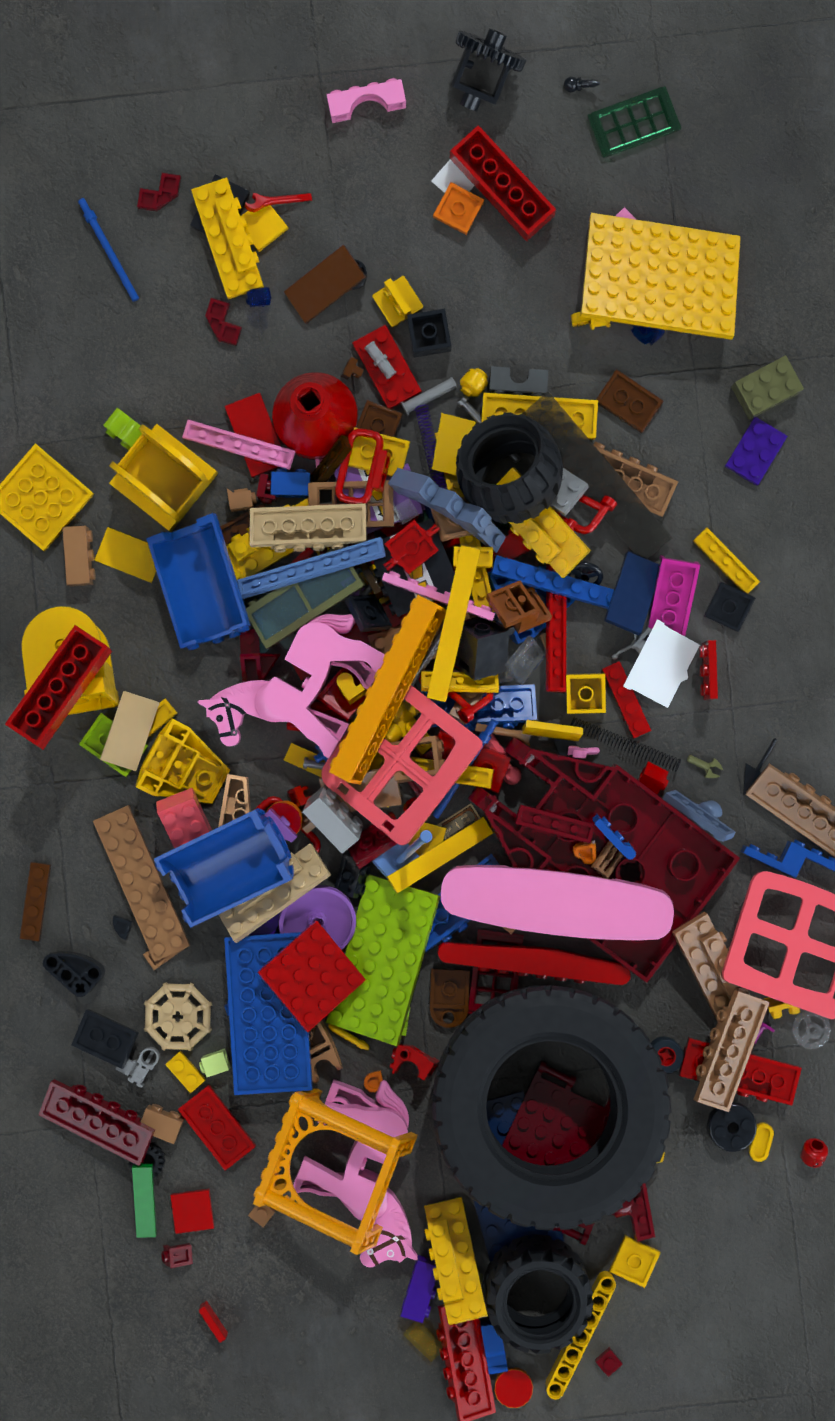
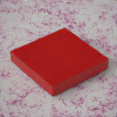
(192, 1211)

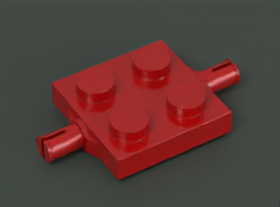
(411, 547)

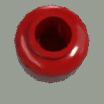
(814, 1152)

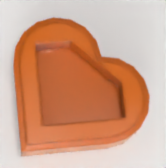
(585, 852)

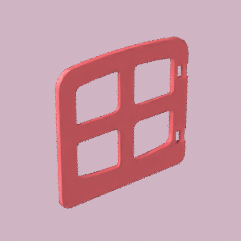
(398, 759)
(795, 940)

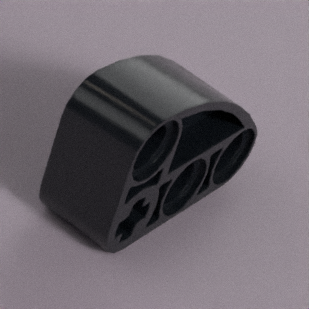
(80, 968)

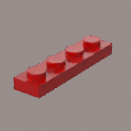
(626, 700)

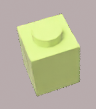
(215, 1063)

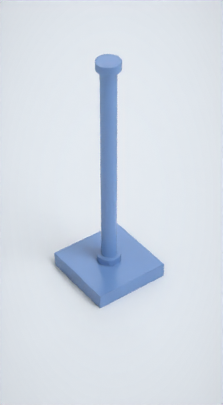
(400, 855)

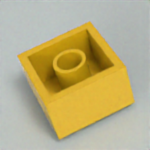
(586, 693)

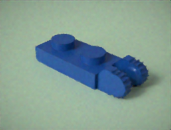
(615, 837)

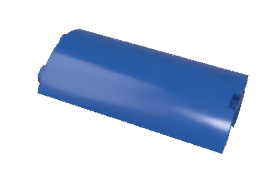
(199, 583)
(228, 866)

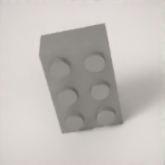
(333, 818)

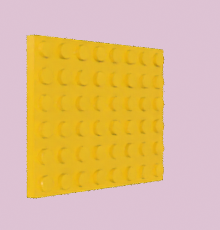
(661, 276)

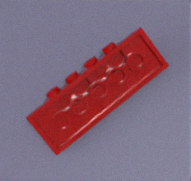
(761, 1078)
(465, 1367)

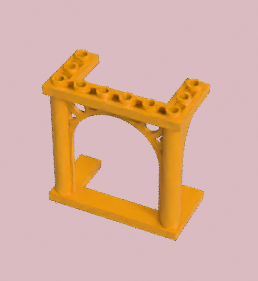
(273, 1186)

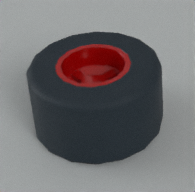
(673, 1054)

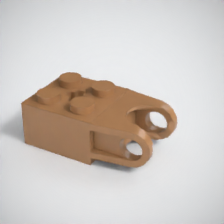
(322, 1048)

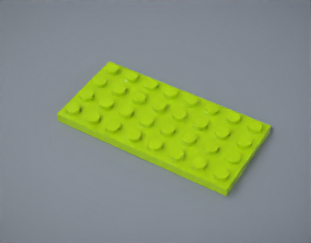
(389, 955)

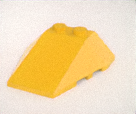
(179, 763)

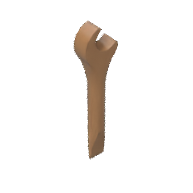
(507, 732)

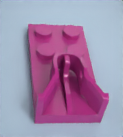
(674, 594)

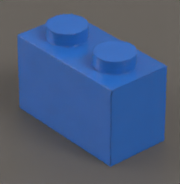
(290, 484)

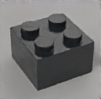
(429, 333)

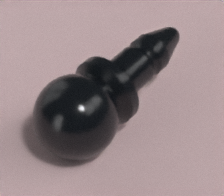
(572, 84)

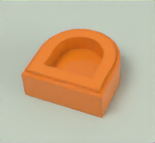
(373, 1081)

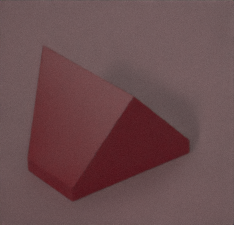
(257, 665)

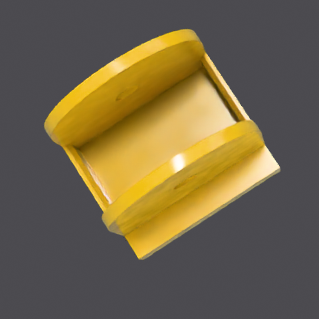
(161, 476)
(43, 639)

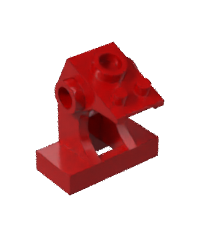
(425, 1063)

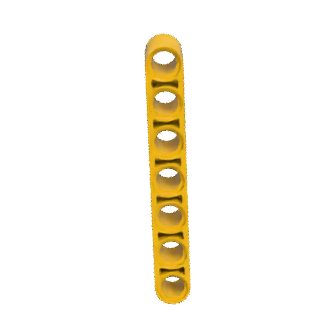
(580, 1344)

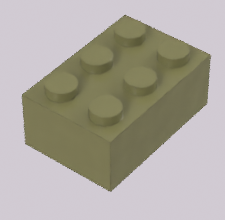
(767, 387)

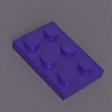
(756, 451)

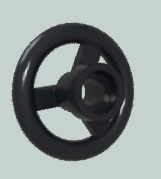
(584, 572)

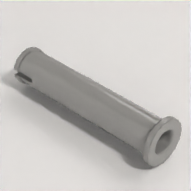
(429, 395)

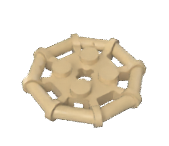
(169, 1024)

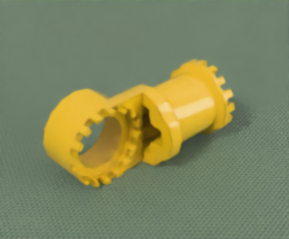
(577, 320)

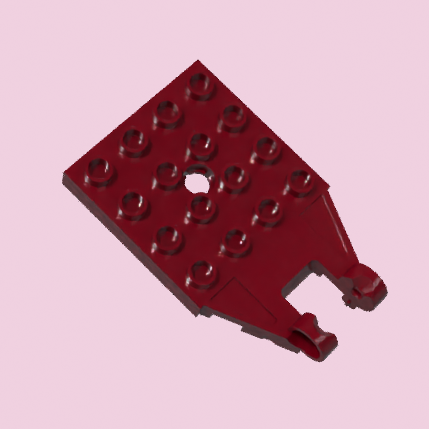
(668, 846)

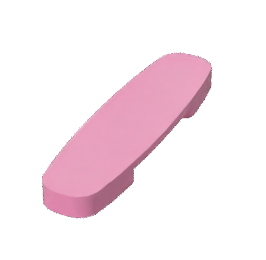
(557, 902)

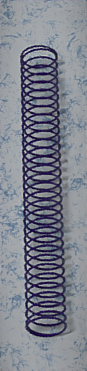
(420, 410)

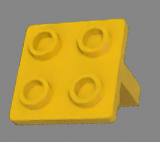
(397, 300)

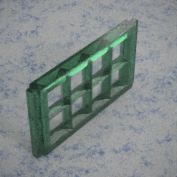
(600, 133)

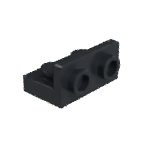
(350, 878)

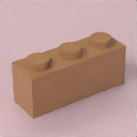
(78, 556)

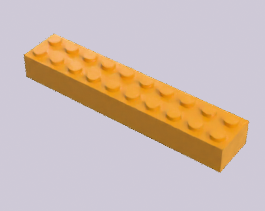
(388, 690)

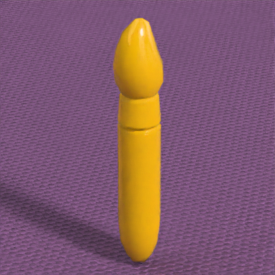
(349, 1037)

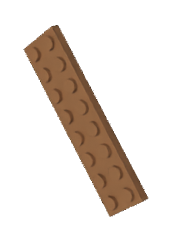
(141, 883)

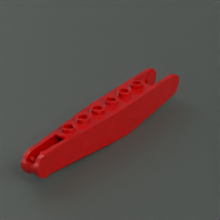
(535, 960)

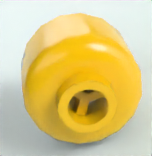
(473, 382)

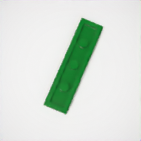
(144, 1200)

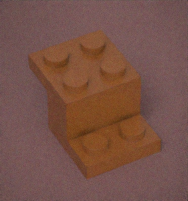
(518, 607)

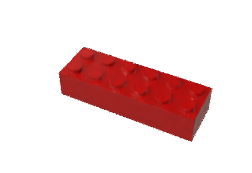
(502, 183)
(58, 687)

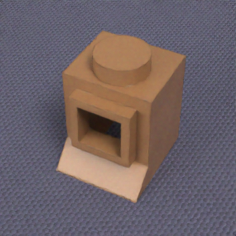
(241, 499)

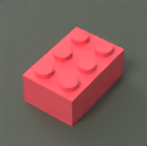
(182, 817)

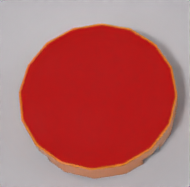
(290, 812)
(513, 1387)

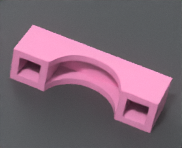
(388, 94)

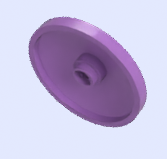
(326, 906)

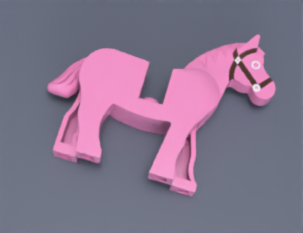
(357, 1183)

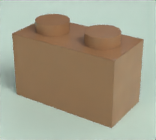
(166, 1124)

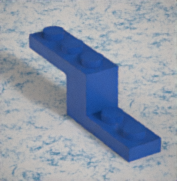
(791, 857)

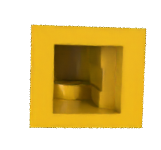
(348, 689)

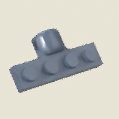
(703, 814)

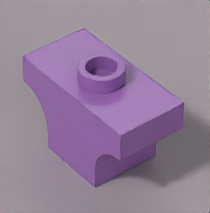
(283, 825)

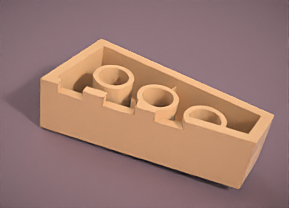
(235, 799)

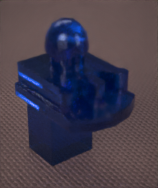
(259, 297)

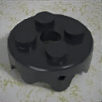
(732, 1141)

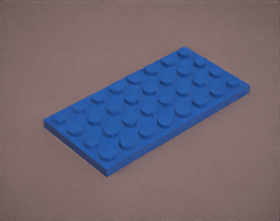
(266, 1039)

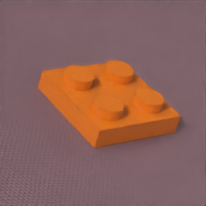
(458, 208)

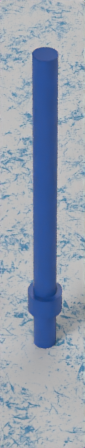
(91, 217)
(485, 736)

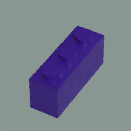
(419, 1290)

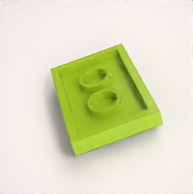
(96, 738)

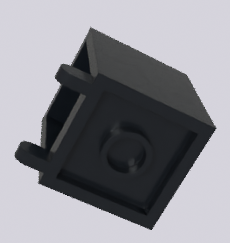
(483, 648)

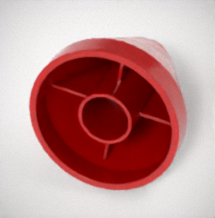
(317, 430)

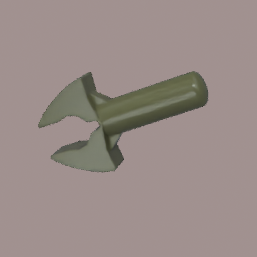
(706, 766)

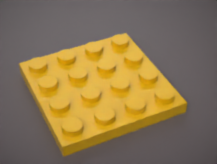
(41, 497)

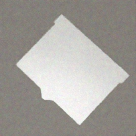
(662, 664)

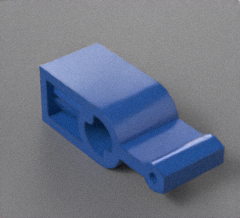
(493, 1349)

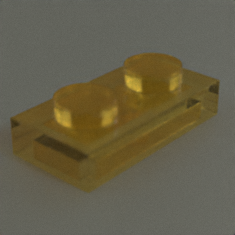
(423, 1340)

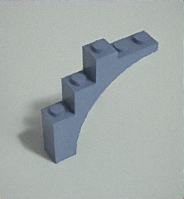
(448, 503)

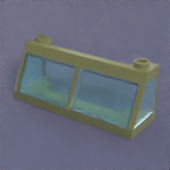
(295, 605)

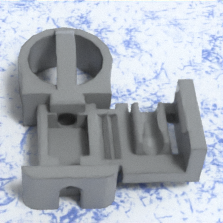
(136, 1069)

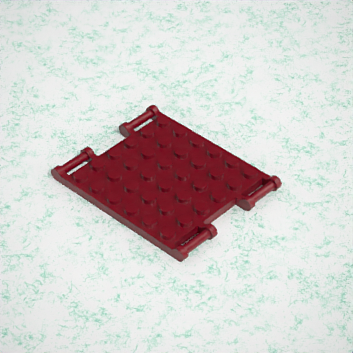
(555, 1127)

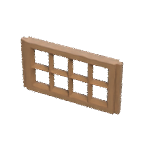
(387, 496)

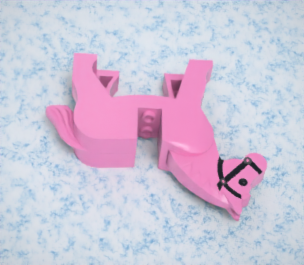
(314, 651)

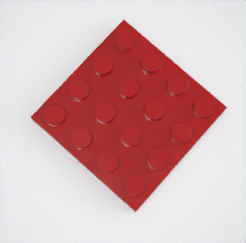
(311, 976)

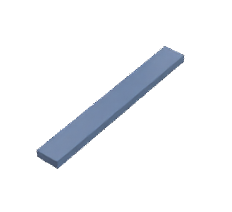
(312, 567)

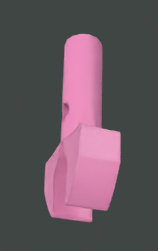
(578, 752)

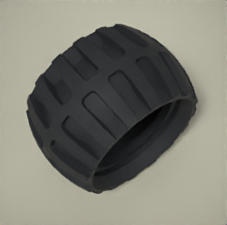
(497, 439)

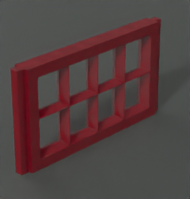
(499, 937)

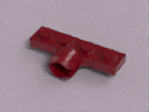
(640, 1215)

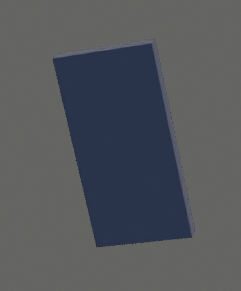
(632, 593)

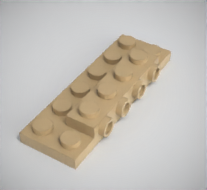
(308, 527)
(250, 915)

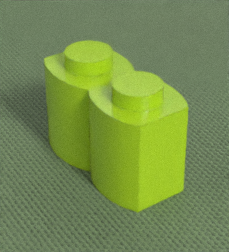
(122, 427)

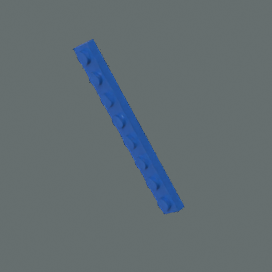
(551, 582)

